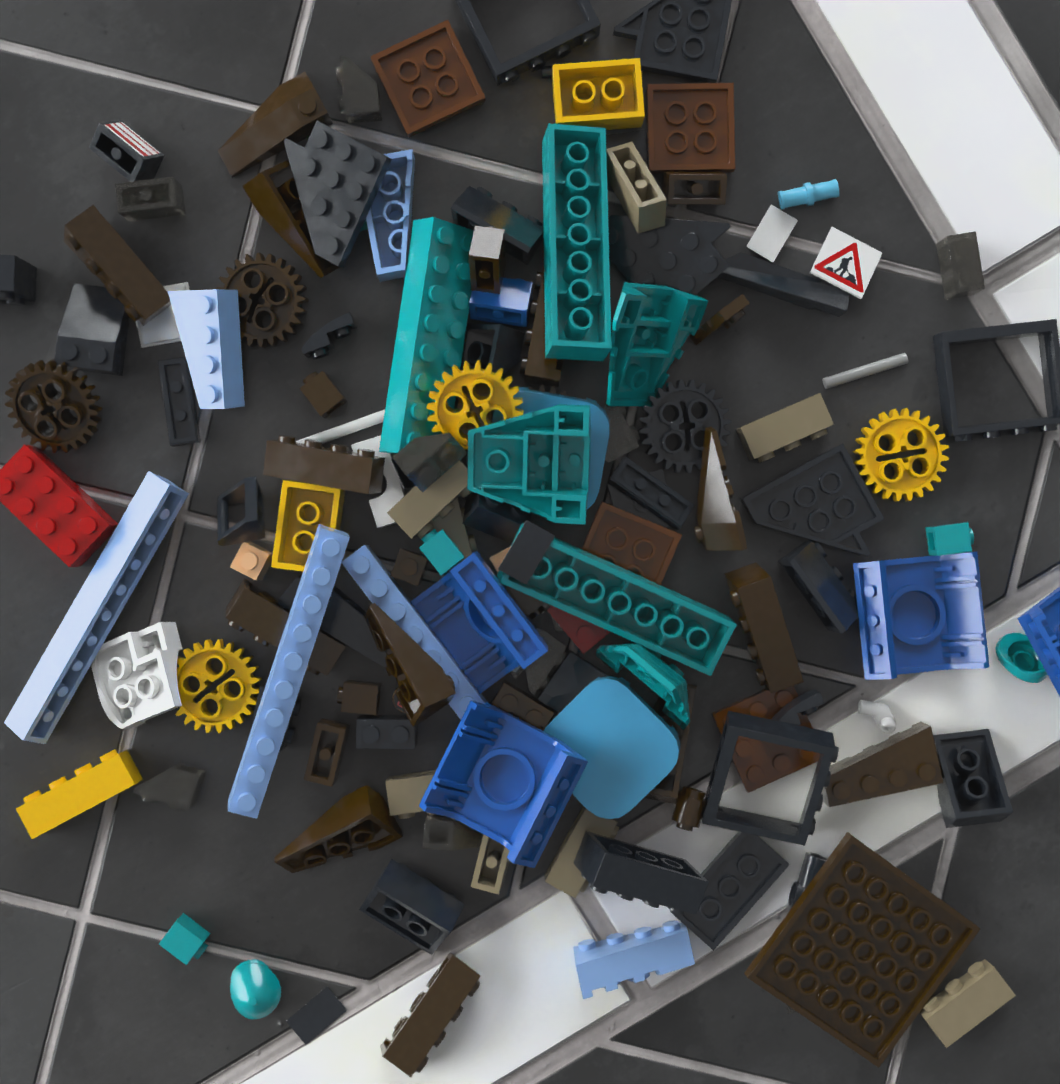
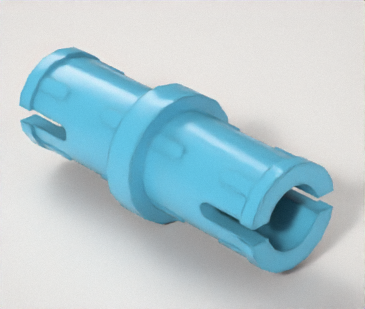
(808, 194)

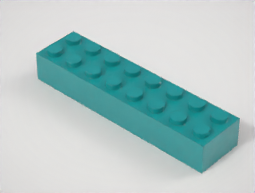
(576, 243)
(428, 328)
(627, 605)

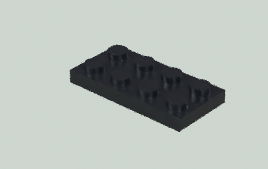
(735, 884)

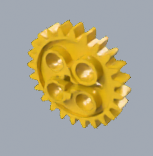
(500, 398)
(896, 429)
(229, 705)

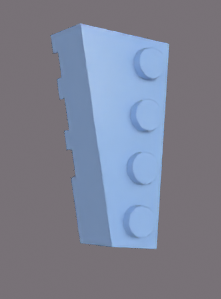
(391, 217)
(212, 344)
(632, 956)

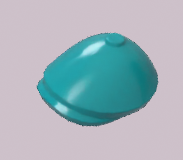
(1020, 658)
(254, 989)

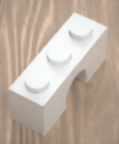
(394, 490)

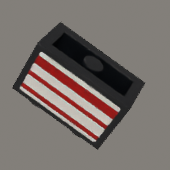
(126, 151)

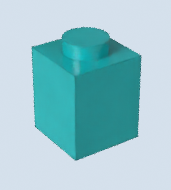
(949, 539)
(441, 550)
(185, 939)

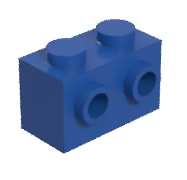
(508, 307)

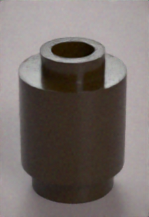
(689, 808)

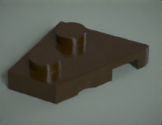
(725, 317)

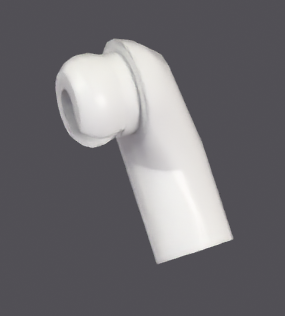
(881, 714)

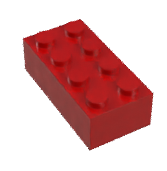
(53, 506)

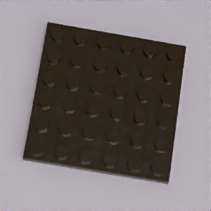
(862, 950)

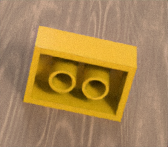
(599, 94)
(299, 514)

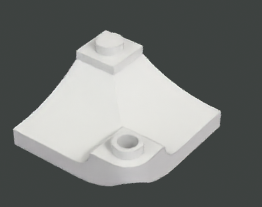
(138, 674)

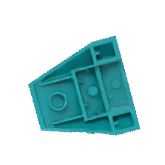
(646, 338)
(535, 462)
(655, 673)

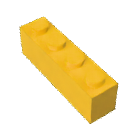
(78, 794)

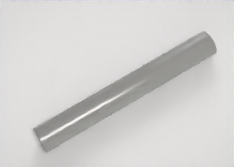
(865, 370)

